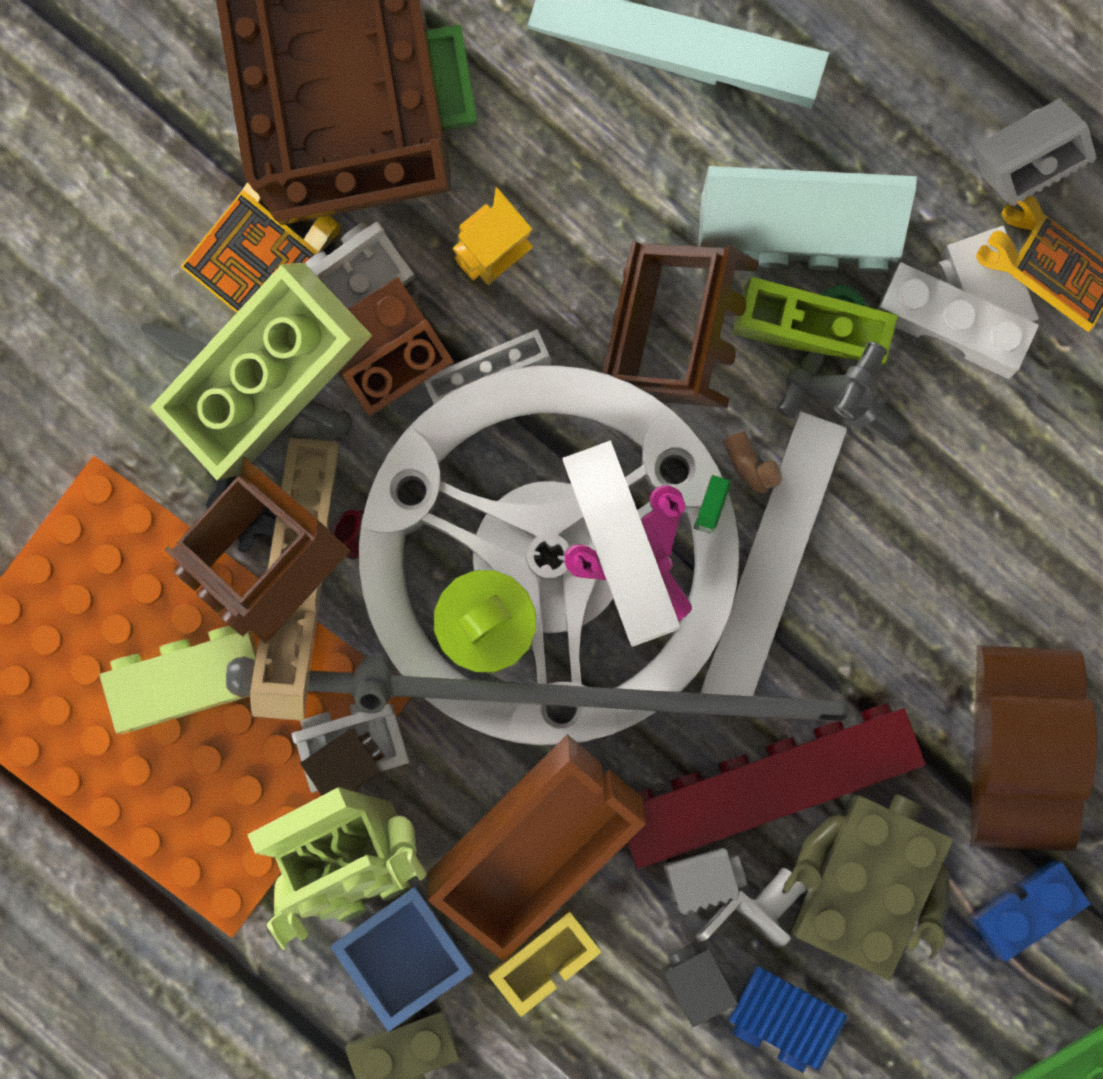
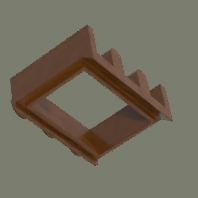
(635, 309)
(287, 580)

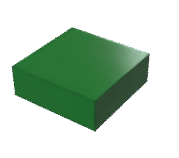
(712, 504)

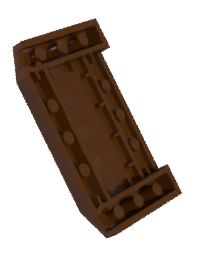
(334, 103)

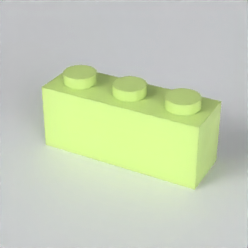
(176, 682)

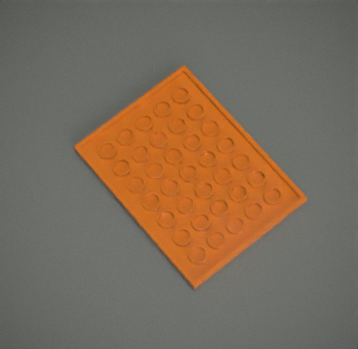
(169, 793)

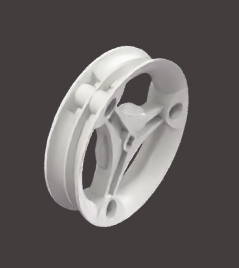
(534, 518)

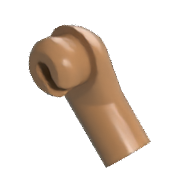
(747, 466)

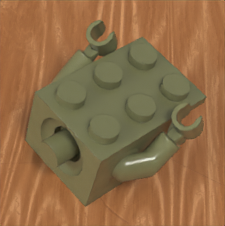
(871, 882)

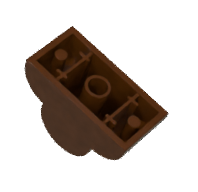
(1031, 748)

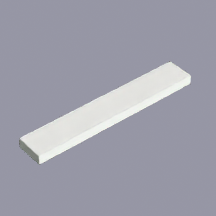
(774, 557)

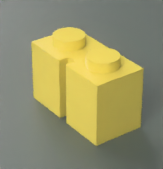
(556, 945)

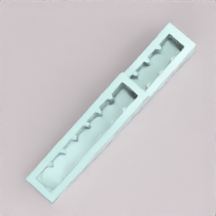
(686, 46)

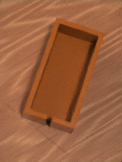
(535, 848)

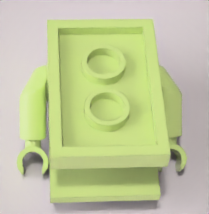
(336, 859)

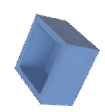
(402, 958)

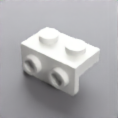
(360, 264)
(383, 727)

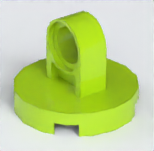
(485, 621)

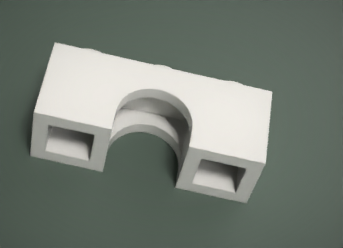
(977, 327)

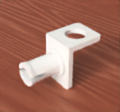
(761, 912)

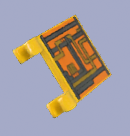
(250, 247)
(1049, 263)

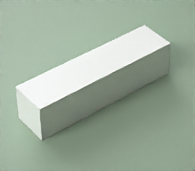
(518, 353)

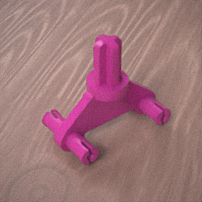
(660, 529)

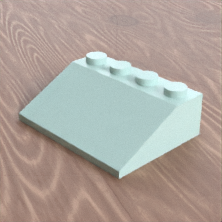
(807, 216)

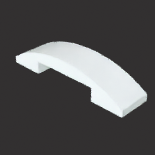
(621, 543)

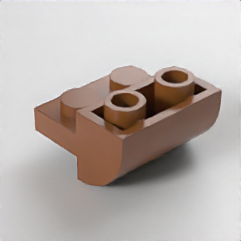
(398, 354)

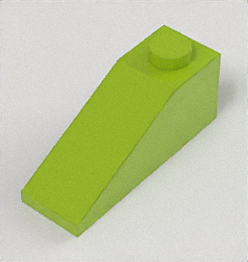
(811, 321)

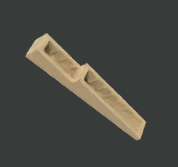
(285, 661)

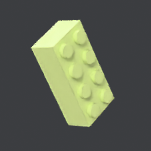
(260, 370)

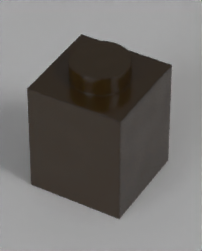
(344, 762)

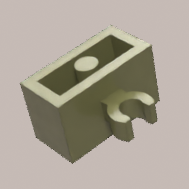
(406, 1050)

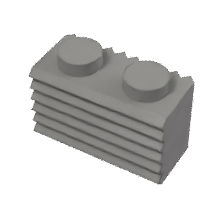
(1035, 152)
(704, 879)

